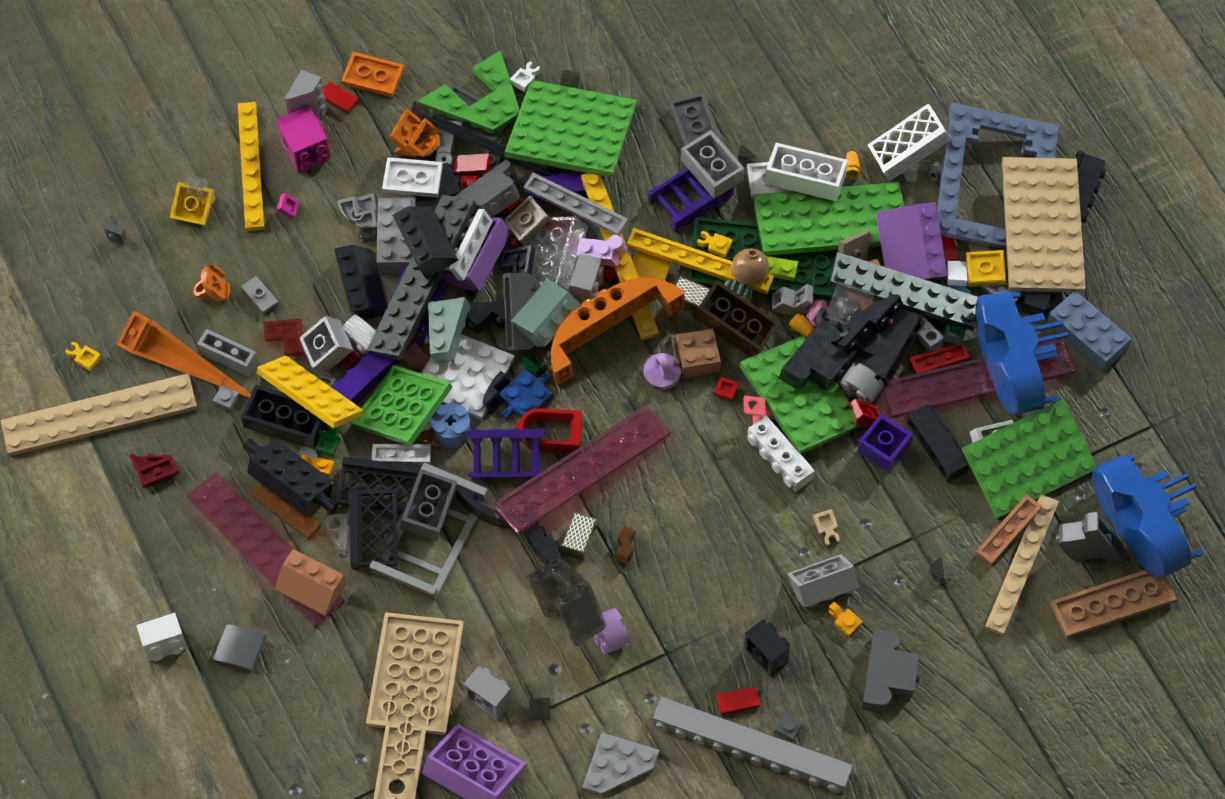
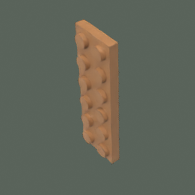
(1111, 602)

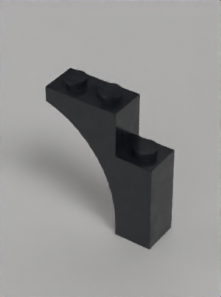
(483, 313)

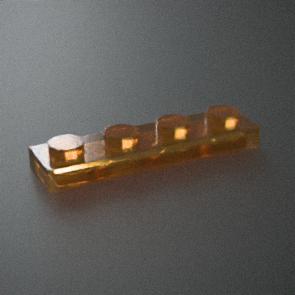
(306, 526)

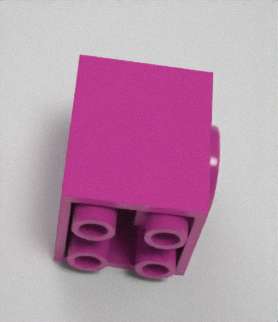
(303, 138)

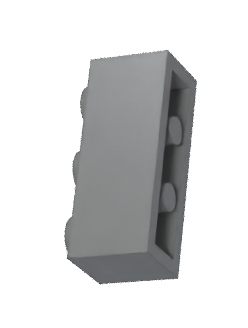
(227, 353)

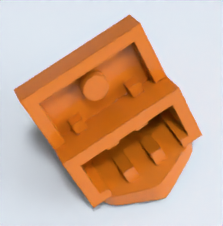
(414, 136)

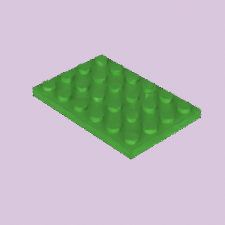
(805, 414)
(1029, 458)

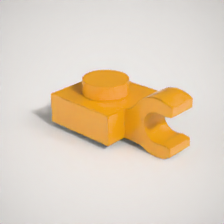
(323, 465)
(846, 621)

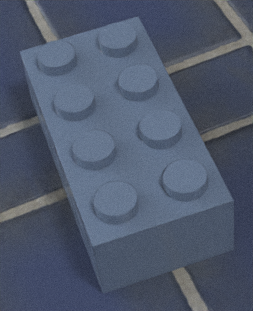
(1090, 331)

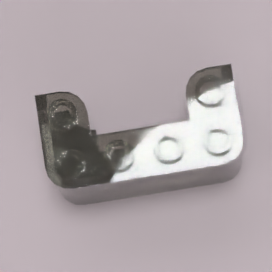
(570, 595)

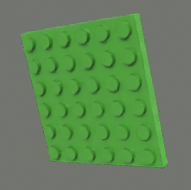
(571, 128)

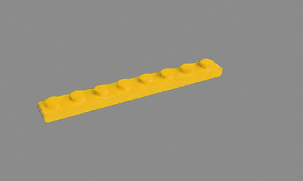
(251, 166)
(688, 257)

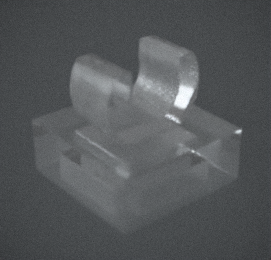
(196, 182)

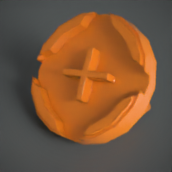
(212, 284)

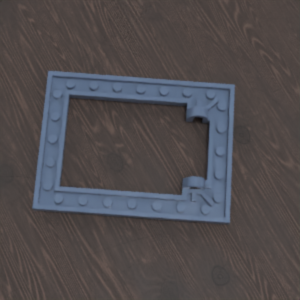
(963, 127)

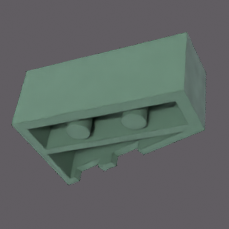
(445, 327)

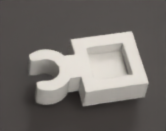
(523, 78)

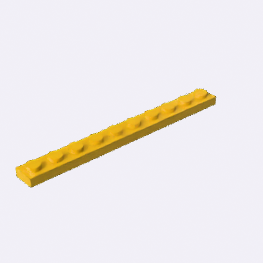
(625, 271)

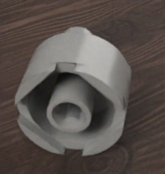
(861, 383)

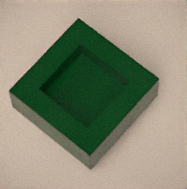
(534, 365)

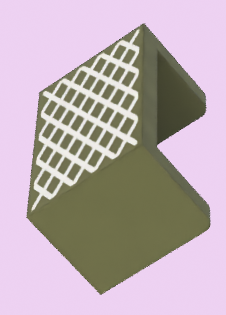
(693, 293)
(578, 535)

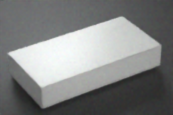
(957, 273)

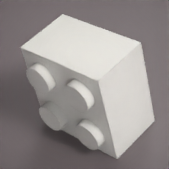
(161, 637)

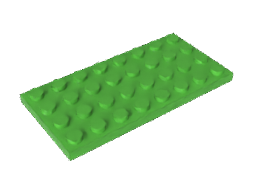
(807, 223)

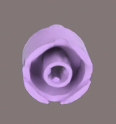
(614, 635)

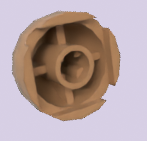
(750, 266)

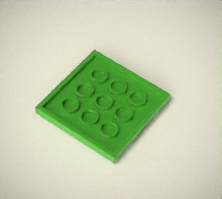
(402, 405)

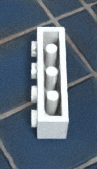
(780, 453)

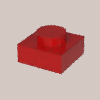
(726, 389)

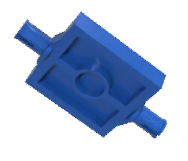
(525, 394)

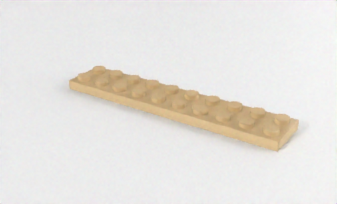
(98, 414)

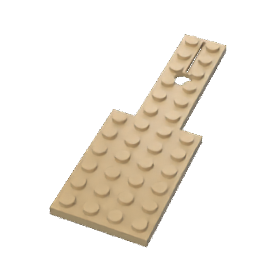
(411, 694)

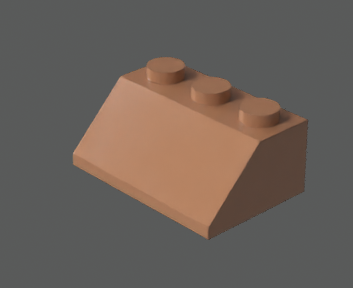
(309, 582)

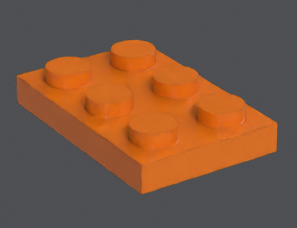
(372, 74)

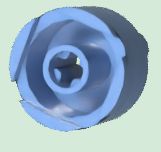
(450, 425)

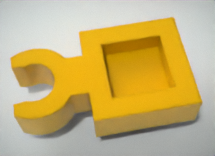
(717, 245)
(84, 357)

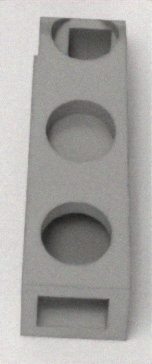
(447, 142)
(929, 336)

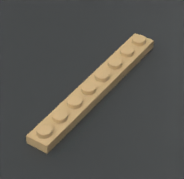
(1021, 567)

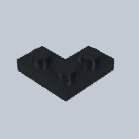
(518, 259)

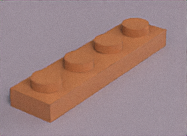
(1009, 529)

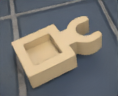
(826, 523)

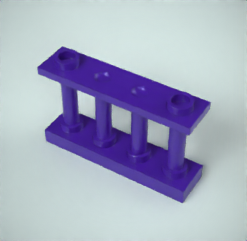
(692, 209)
(496, 437)

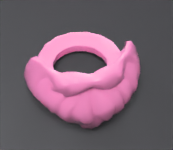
(813, 311)

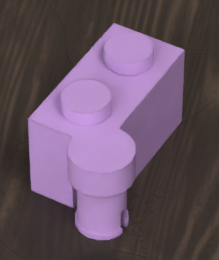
(606, 250)

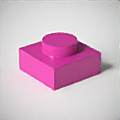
(287, 205)

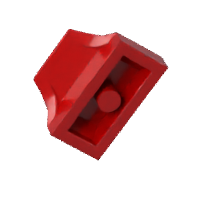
(864, 413)

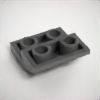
(239, 647)

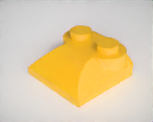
(190, 206)

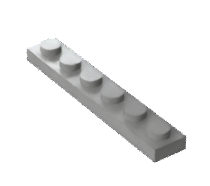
(576, 204)

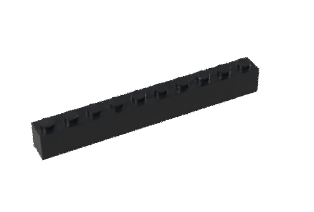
(1089, 174)

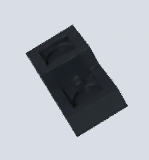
(492, 398)

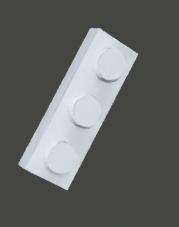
(402, 453)

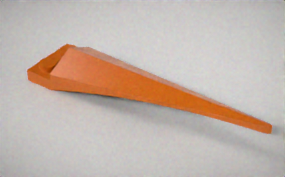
(155, 343)

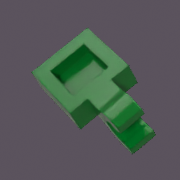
(329, 441)

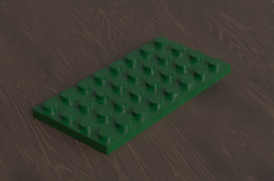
(812, 267)

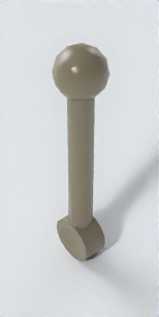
(676, 362)

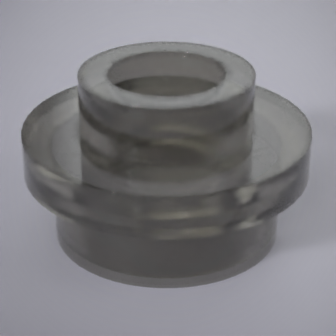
(367, 230)

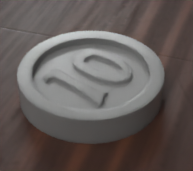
(308, 452)

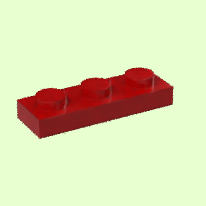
(939, 358)

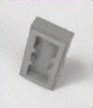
(259, 295)

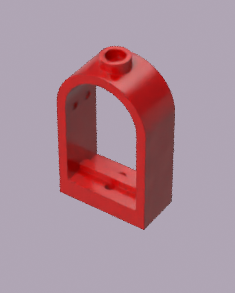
(555, 415)

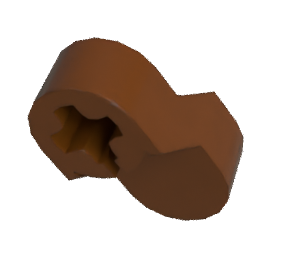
(626, 551)

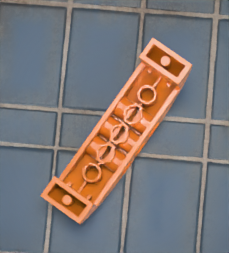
(604, 312)

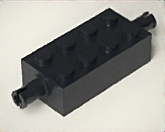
(290, 477)

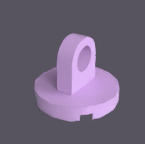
(661, 372)

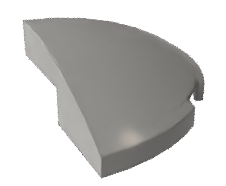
(360, 210)

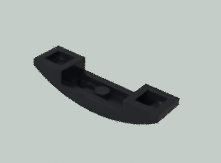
(481, 511)

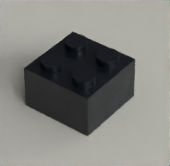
(767, 647)

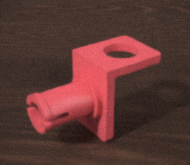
(759, 410)

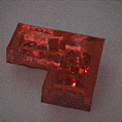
(289, 332)

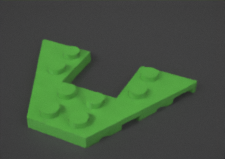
(488, 113)

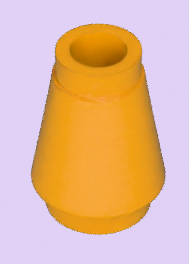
(853, 166)
(801, 325)

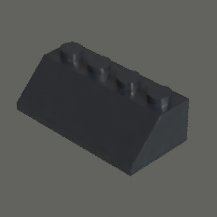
(425, 239)
(360, 281)

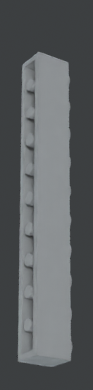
(752, 745)

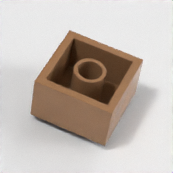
(698, 353)

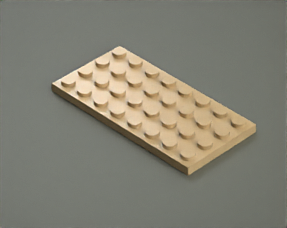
(1043, 225)

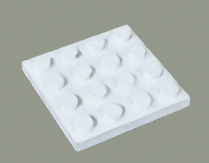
(470, 373)

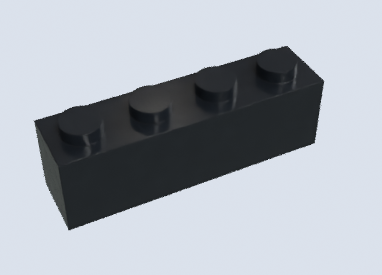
(937, 443)

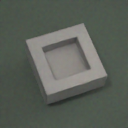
(226, 398)

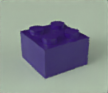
(885, 442)

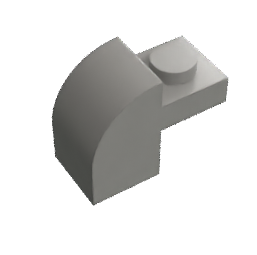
(792, 302)

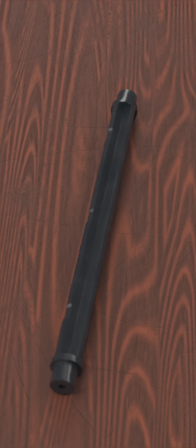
(484, 143)

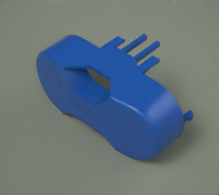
(1012, 353)
(1143, 514)

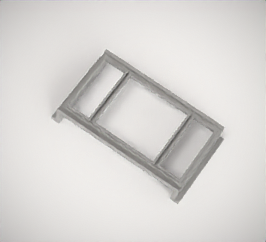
(480, 496)

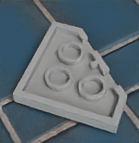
(617, 763)

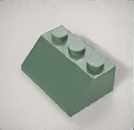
(545, 313)

